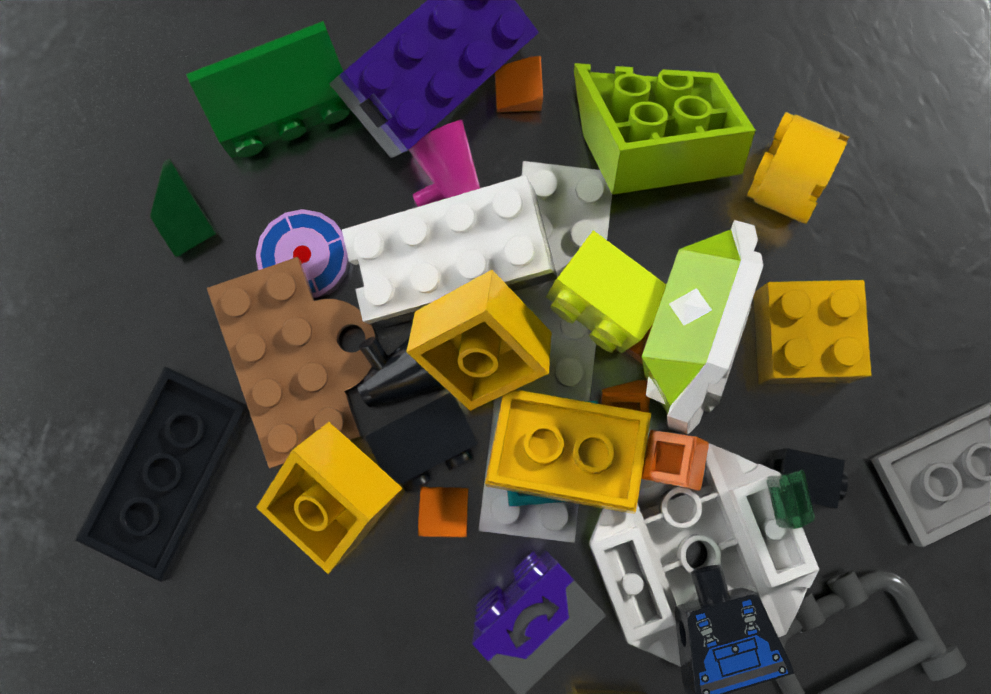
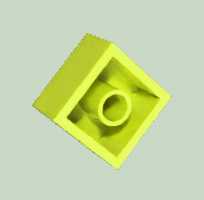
(607, 294)

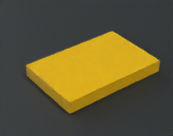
(569, 450)

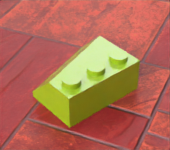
(661, 127)

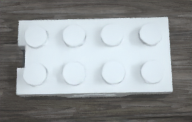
(445, 244)

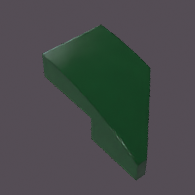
(178, 213)

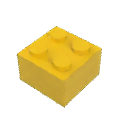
(812, 332)
(480, 341)
(328, 496)

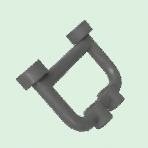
(850, 591)

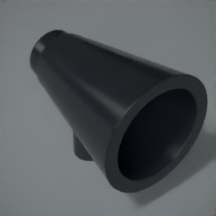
(392, 375)

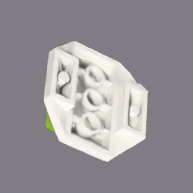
(733, 517)

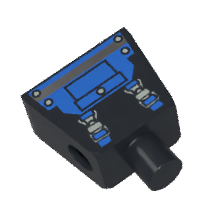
(726, 638)

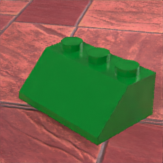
(271, 91)

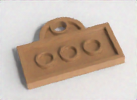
(290, 355)

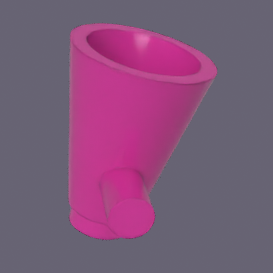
(447, 162)

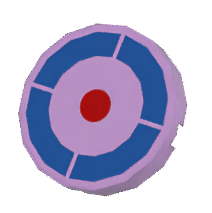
(311, 239)

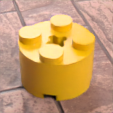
(797, 167)

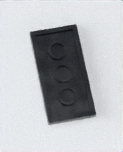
(164, 474)

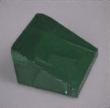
(790, 499)

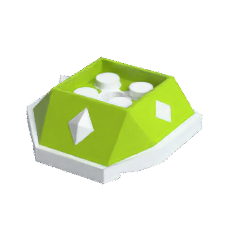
(701, 324)

